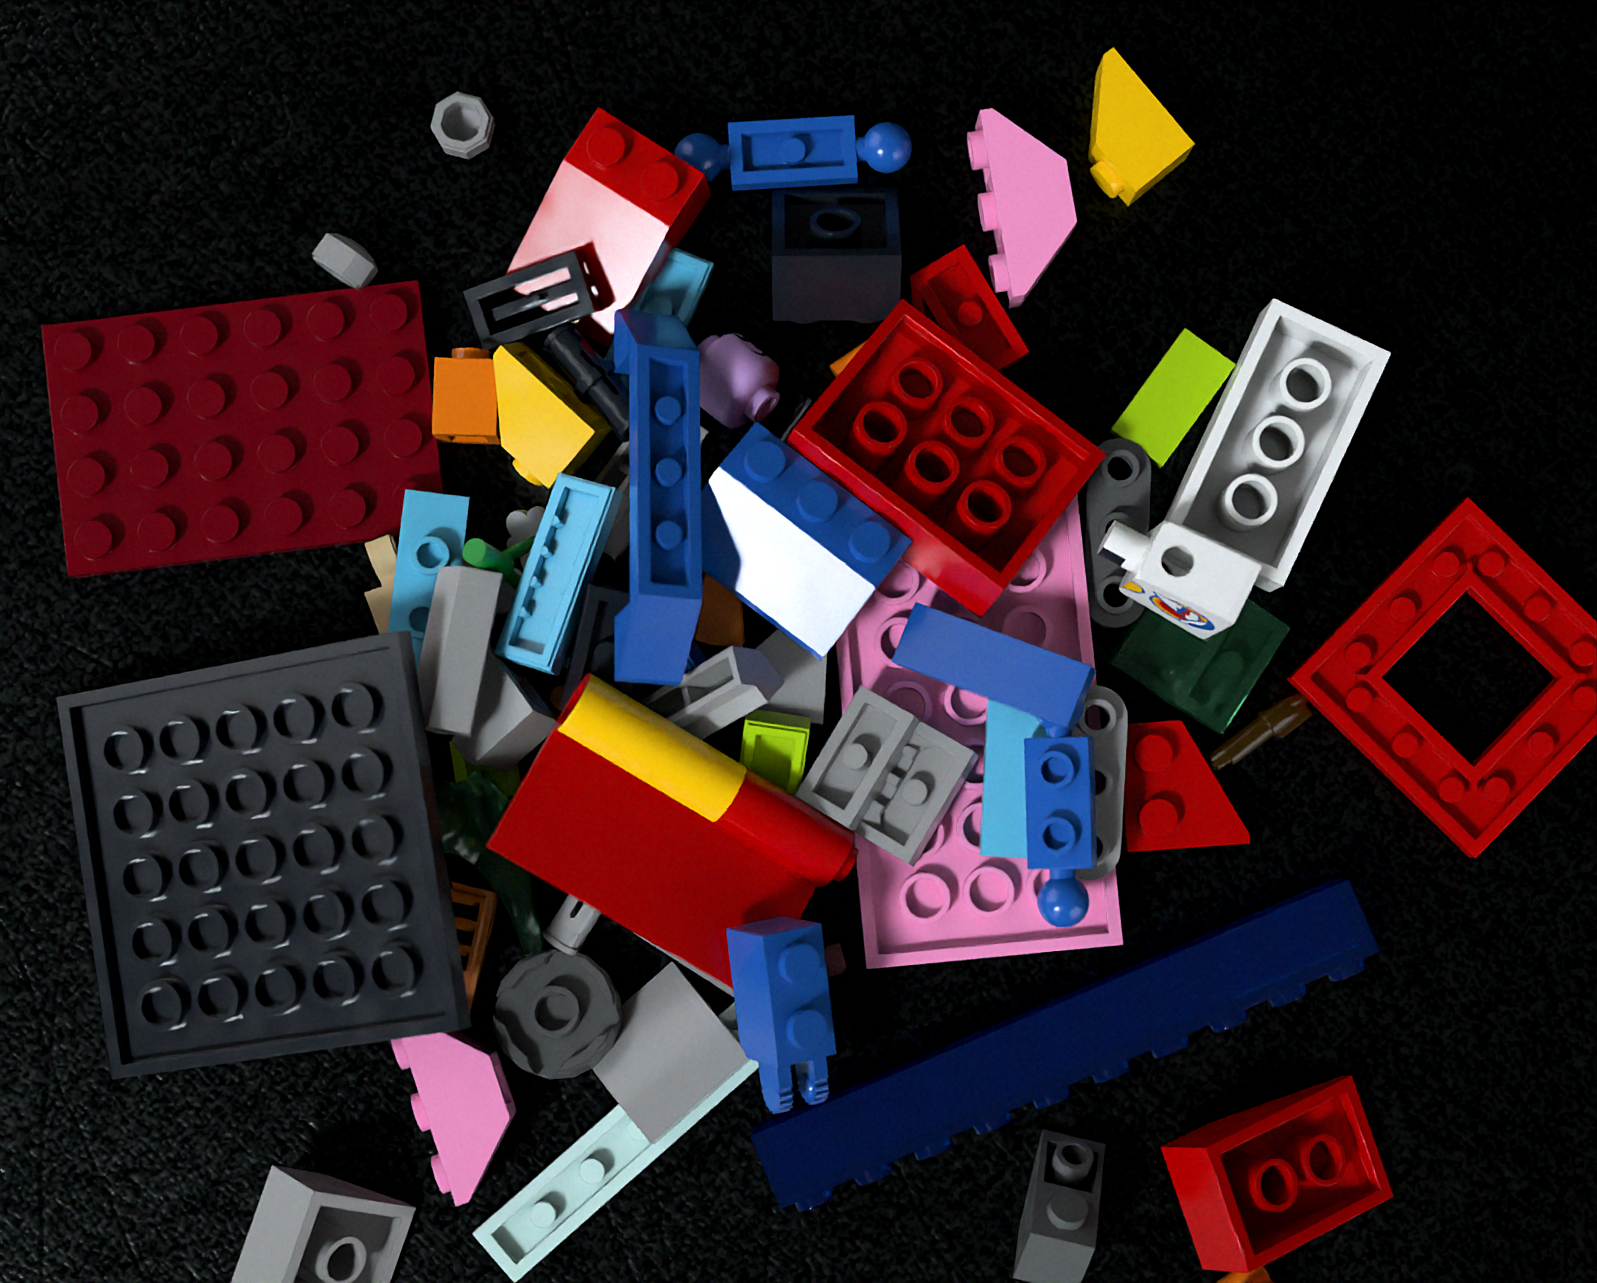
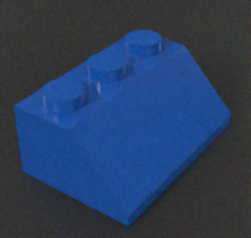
(793, 541)

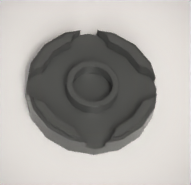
(557, 1014)

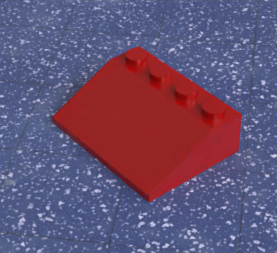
(946, 455)

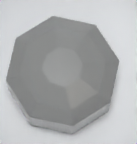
(463, 125)
(345, 260)

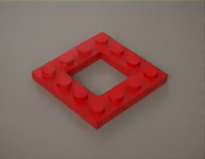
(1347, 683)

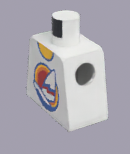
(1204, 580)

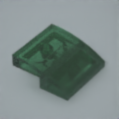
(1198, 675)

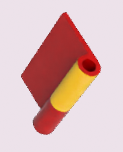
(665, 830)

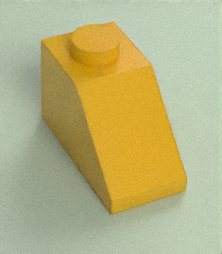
(1131, 133)
(542, 417)

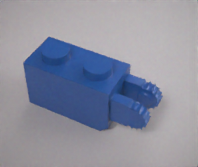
(783, 1006)

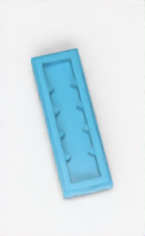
(428, 539)
(557, 573)

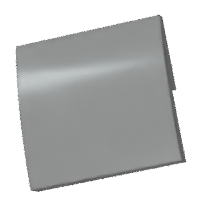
(887, 775)
(668, 1053)

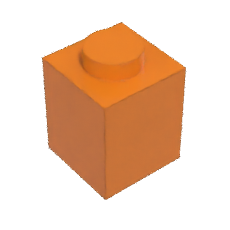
(465, 398)

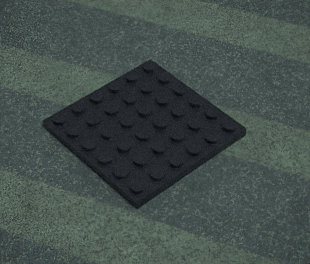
(263, 858)

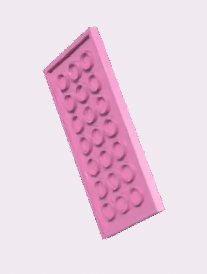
(953, 898)

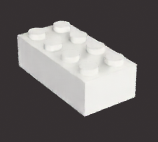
(1277, 438)

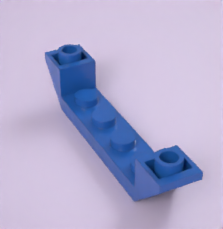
(665, 497)

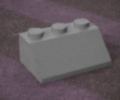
(322, 1232)

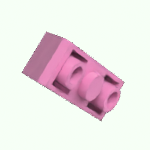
(1024, 202)
(461, 1101)

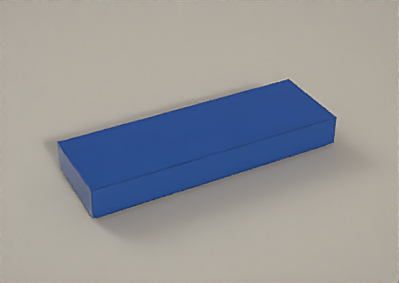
(994, 666)

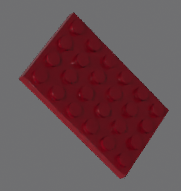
(240, 427)

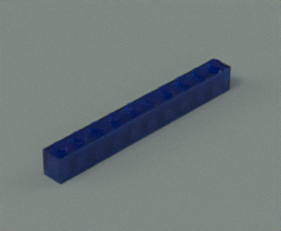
(1063, 1042)

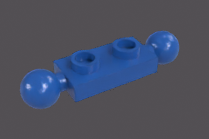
(797, 152)
(1061, 819)

